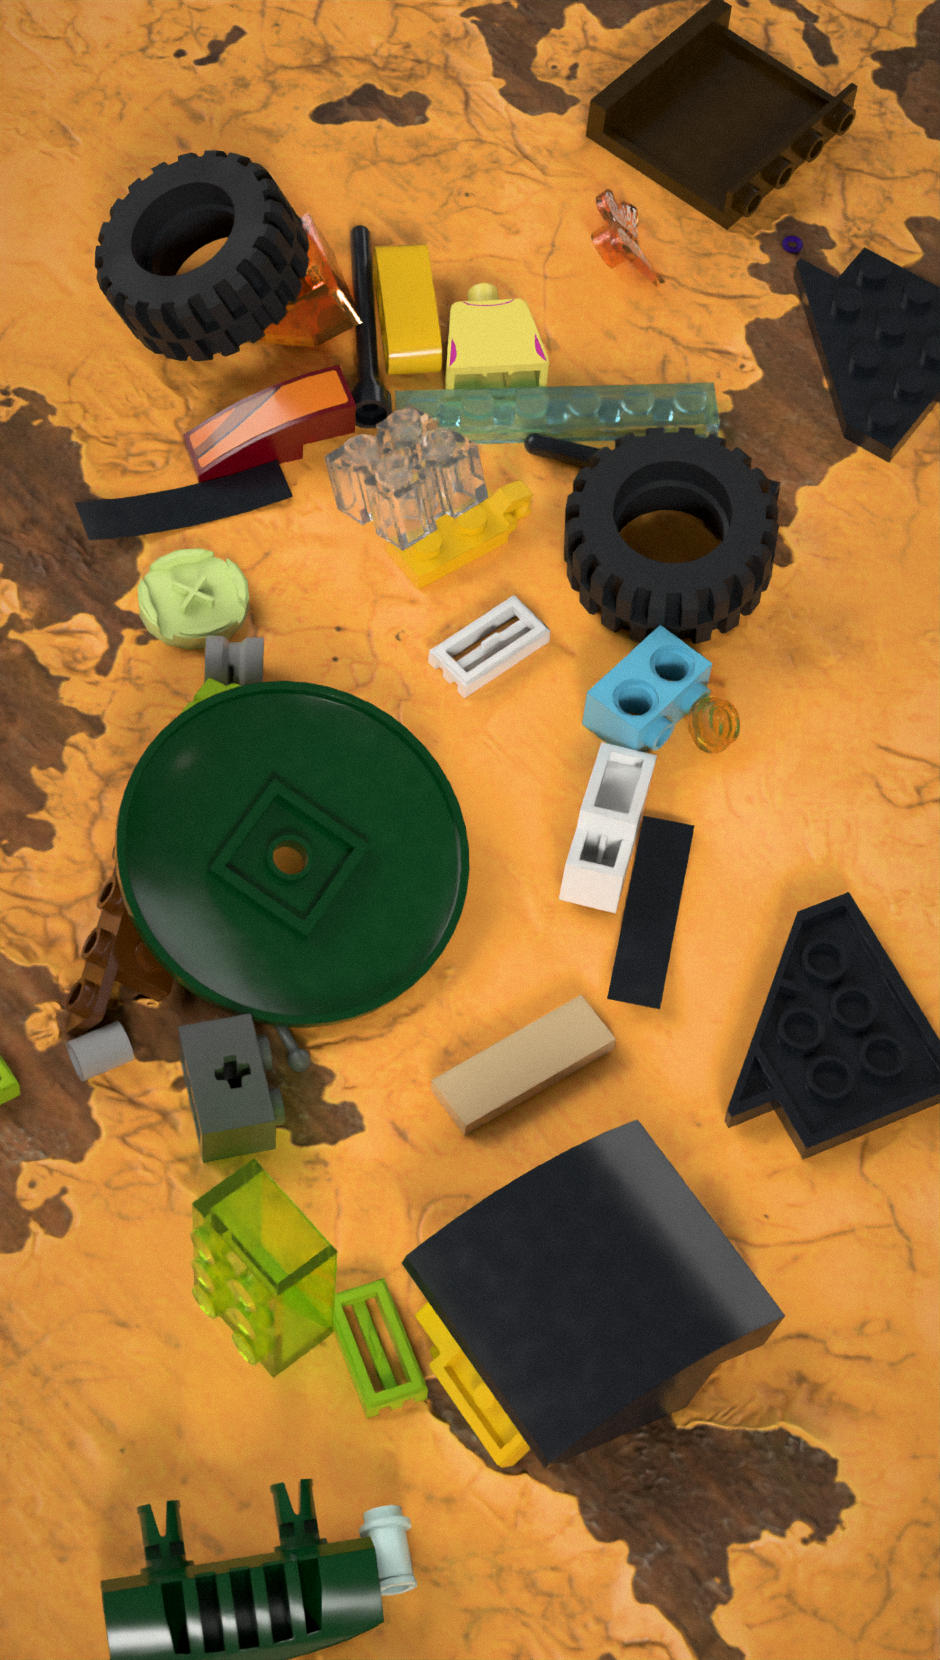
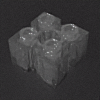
(406, 476)

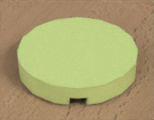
(193, 597)

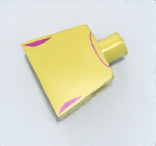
(493, 343)

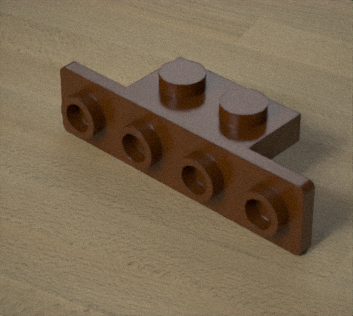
(112, 954)

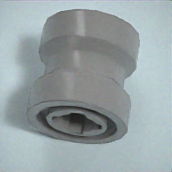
(234, 661)

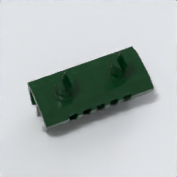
(248, 1606)

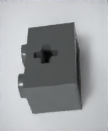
(224, 1118)

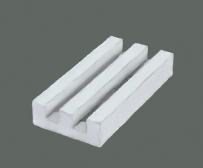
(496, 652)

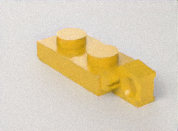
(465, 537)
(471, 1393)

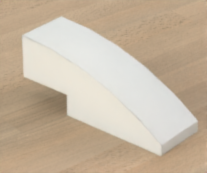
(607, 827)

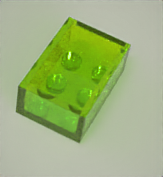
(262, 1269)

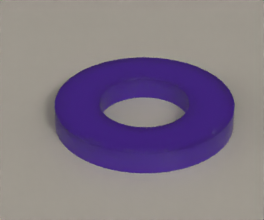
(792, 239)

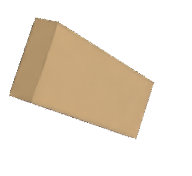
(522, 1064)

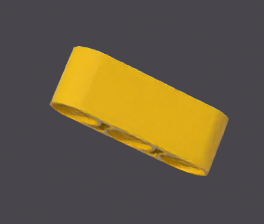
(407, 309)

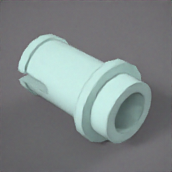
(388, 1533)

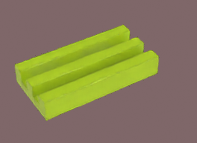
(392, 1395)

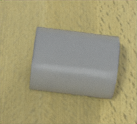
(100, 1051)

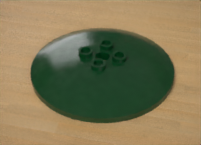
(308, 775)

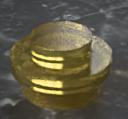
(713, 724)

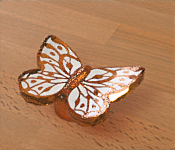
(618, 237)

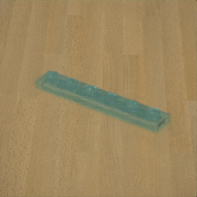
(568, 411)

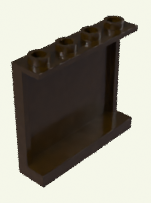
(716, 117)

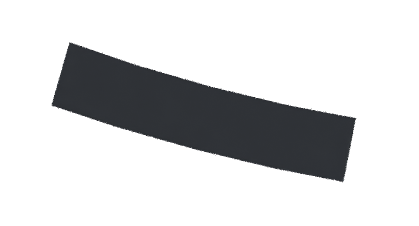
(184, 505)
(651, 912)

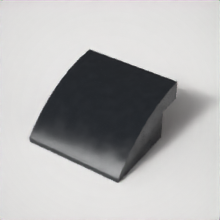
(593, 1293)

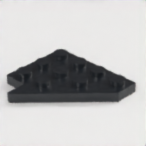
(875, 346)
(837, 1037)

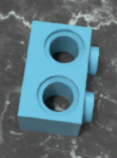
(640, 688)

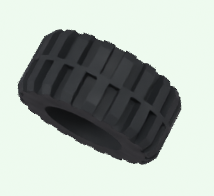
(230, 294)
(678, 475)

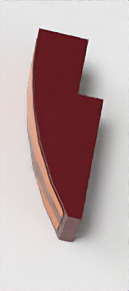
(272, 424)

